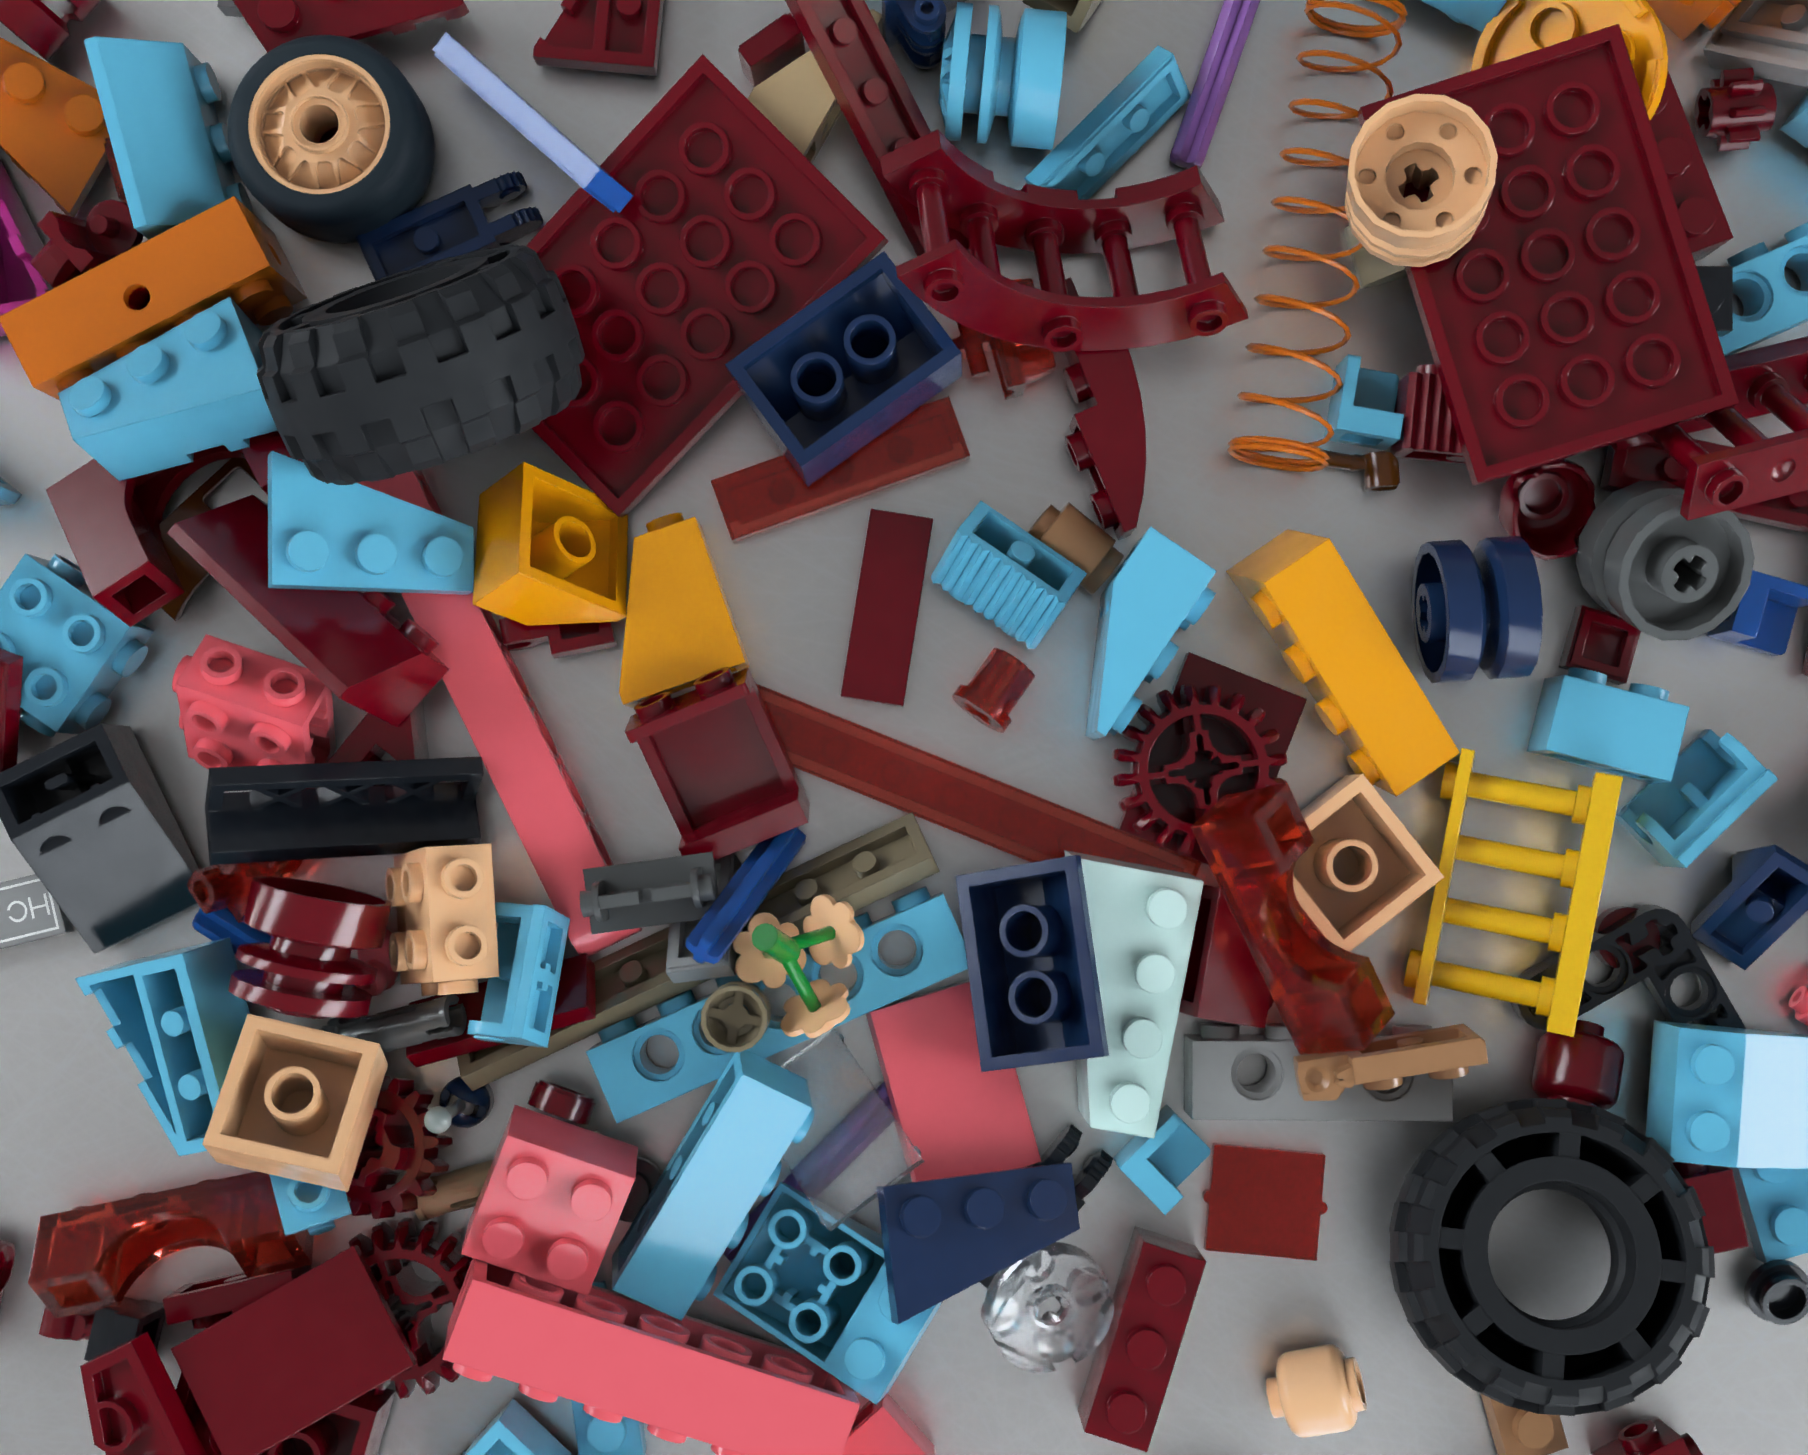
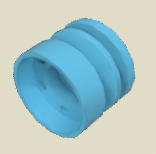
(1004, 75)

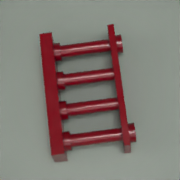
(1758, 466)

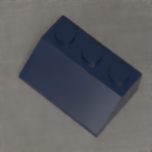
(846, 368)
(1031, 964)

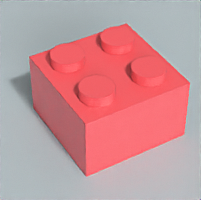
(551, 1200)

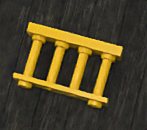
(1564, 933)

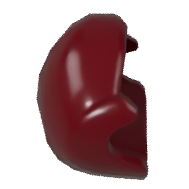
(1548, 507)

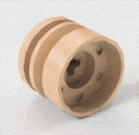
(1433, 146)

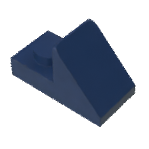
(1756, 907)

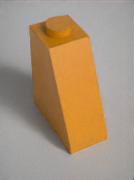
(675, 613)

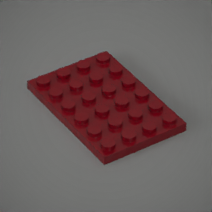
(694, 270)
(1579, 290)

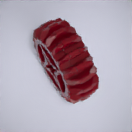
(1194, 739)
(402, 1283)

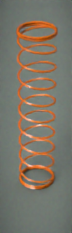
(1240, 446)

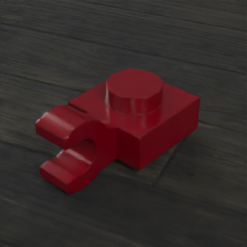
(563, 638)

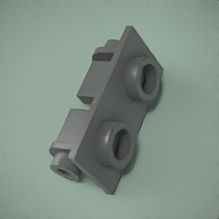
(649, 892)

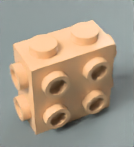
(444, 918)

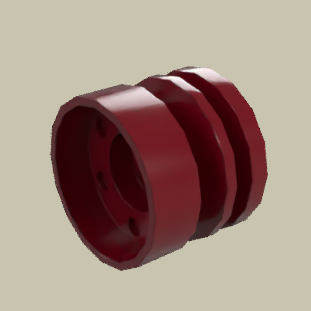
(308, 960)

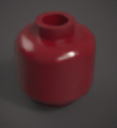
(1579, 1067)

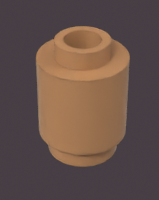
(1079, 542)

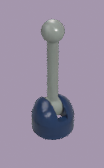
(459, 1107)

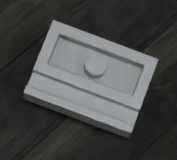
(1768, 38)

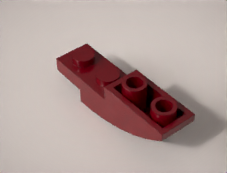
(1108, 434)

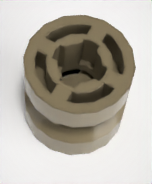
(733, 1027)

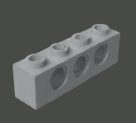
(1216, 1094)

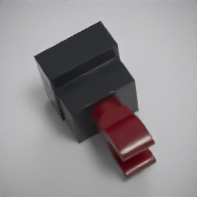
(107, 1326)

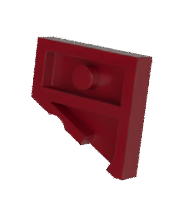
(604, 36)

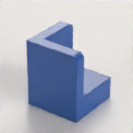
(1764, 615)

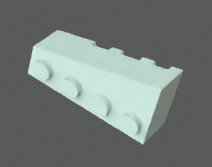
(1142, 950)

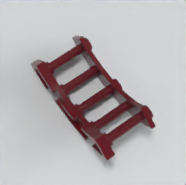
(1053, 222)

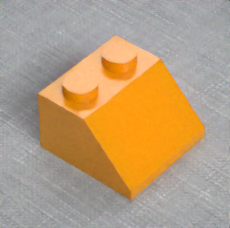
(549, 552)

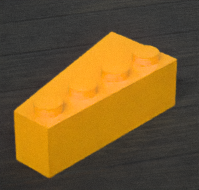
(1344, 659)

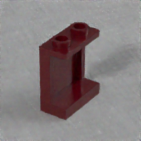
(719, 764)

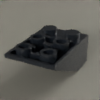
(99, 834)

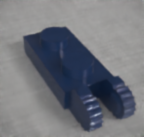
(449, 227)

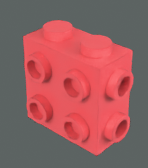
(251, 708)

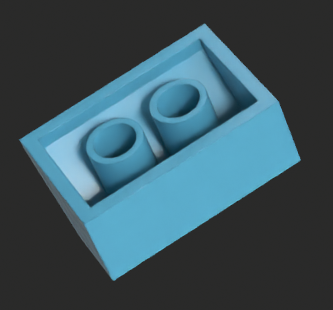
(163, 130)

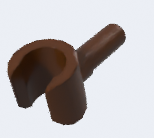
(1379, 468)

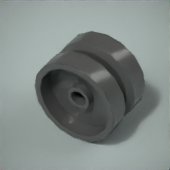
(1658, 567)

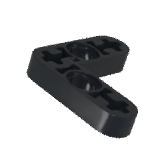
(1657, 970)

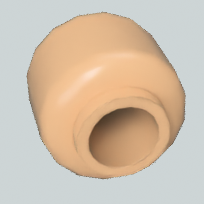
(1317, 1391)

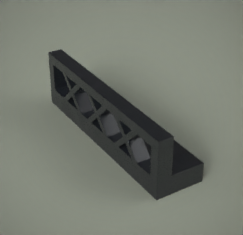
(343, 815)

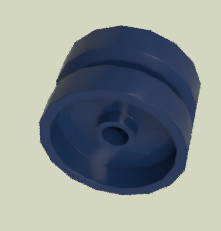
(1477, 609)

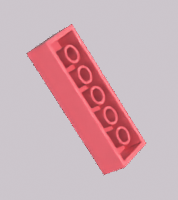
(646, 1366)

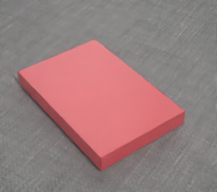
(939, 1095)

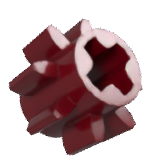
(1735, 109)

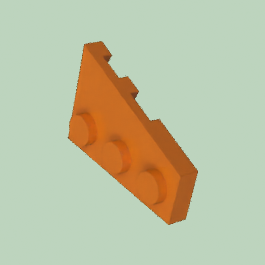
(51, 126)

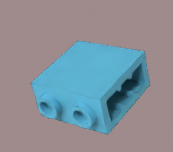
(68, 645)

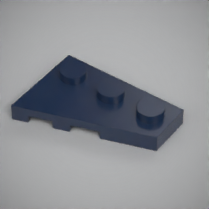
(968, 1227)

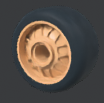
(360, 176)

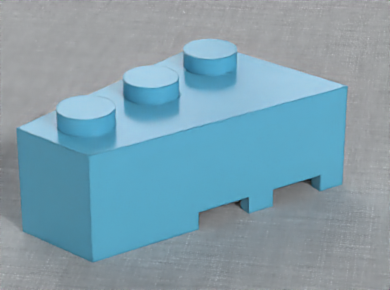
(173, 396)
(178, 1030)

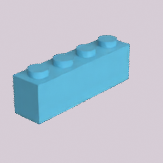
(712, 1184)

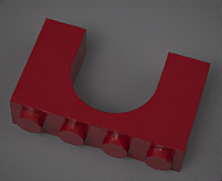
(118, 529)

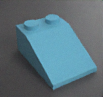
(1729, 1096)

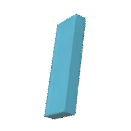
(1115, 127)

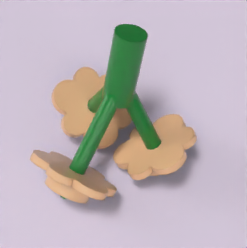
(777, 950)

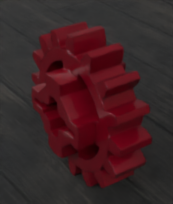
(406, 1147)

